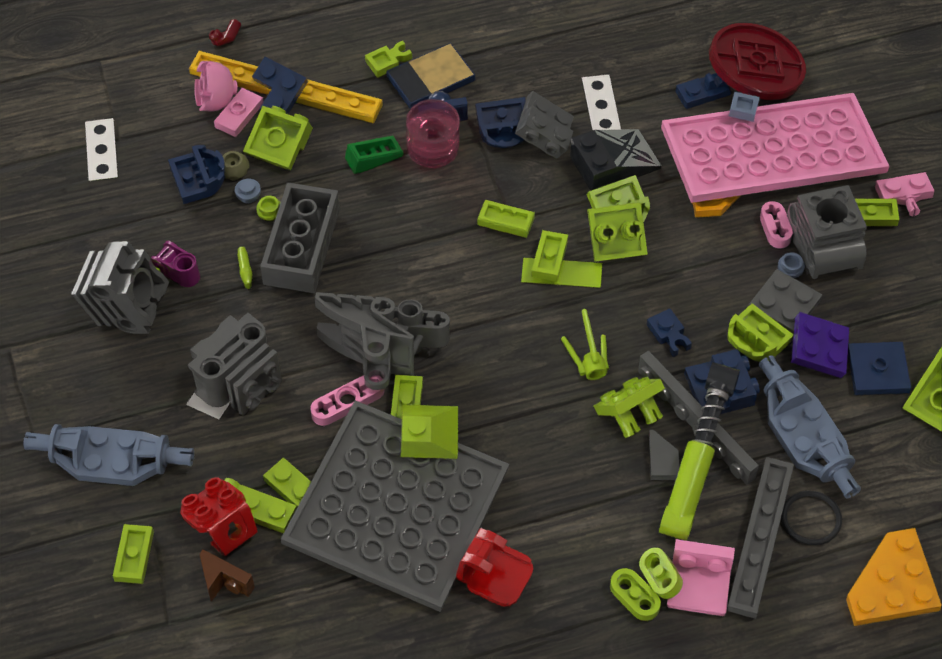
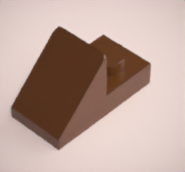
(220, 573)

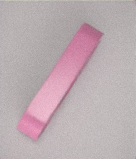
(350, 388)

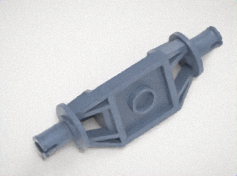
(806, 428)
(108, 453)

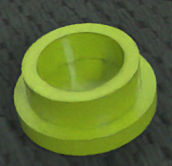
(268, 208)

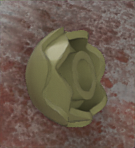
(235, 165)

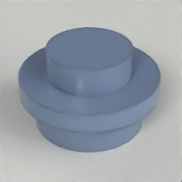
(247, 190)
(791, 264)

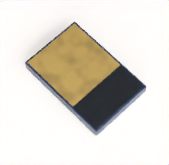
(432, 72)

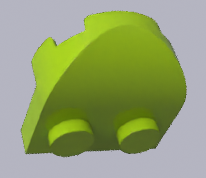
(619, 193)
(757, 334)

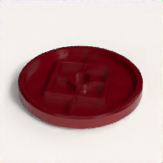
(757, 61)

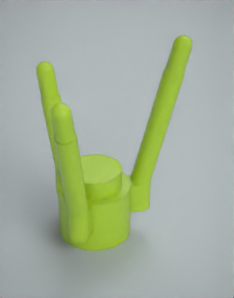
(594, 364)

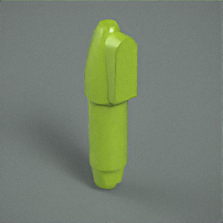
(245, 269)

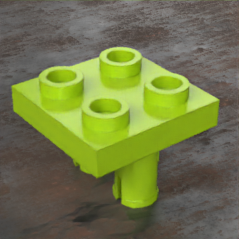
(617, 231)
(634, 393)

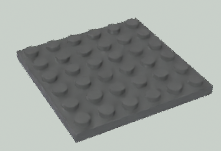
(391, 514)

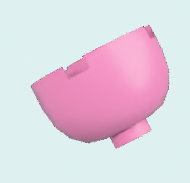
(214, 87)

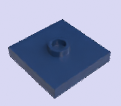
(878, 368)

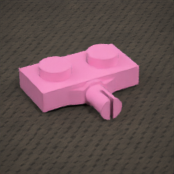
(906, 190)

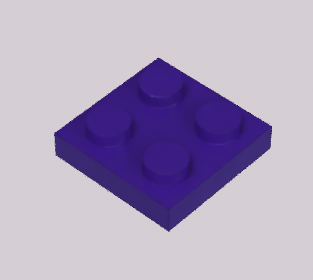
(820, 345)

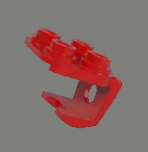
(213, 512)
(494, 569)

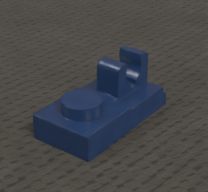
(702, 90)

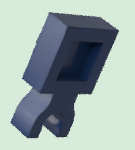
(668, 329)

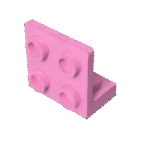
(704, 576)

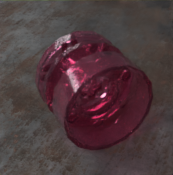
(432, 133)

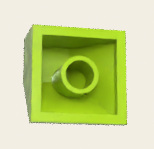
(429, 431)

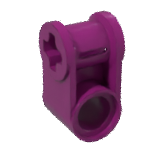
(177, 264)

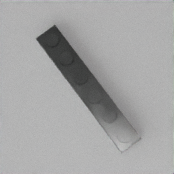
(689, 409)
(760, 538)

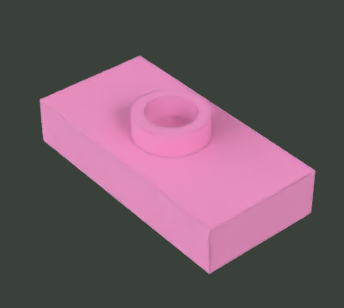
(238, 112)

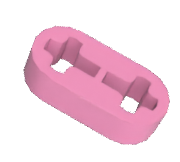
(781, 223)

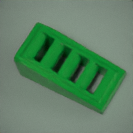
(360, 162)

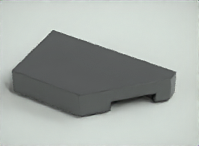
(663, 458)

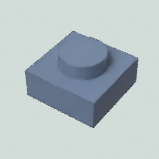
(744, 106)

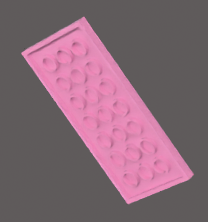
(779, 150)

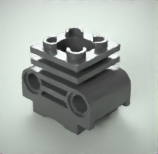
(828, 231)
(120, 288)
(235, 365)

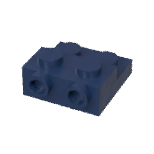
(745, 390)

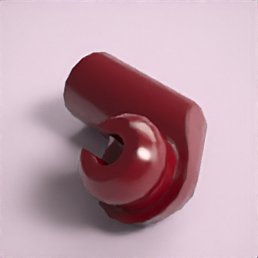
(220, 38)

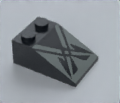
(612, 156)

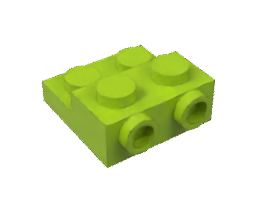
(278, 137)

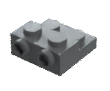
(545, 125)

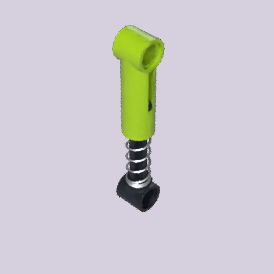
(698, 455)

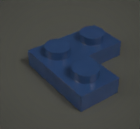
(283, 82)

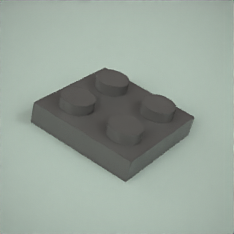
(784, 298)

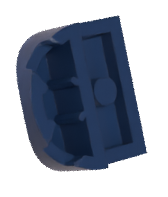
(499, 122)
(198, 173)

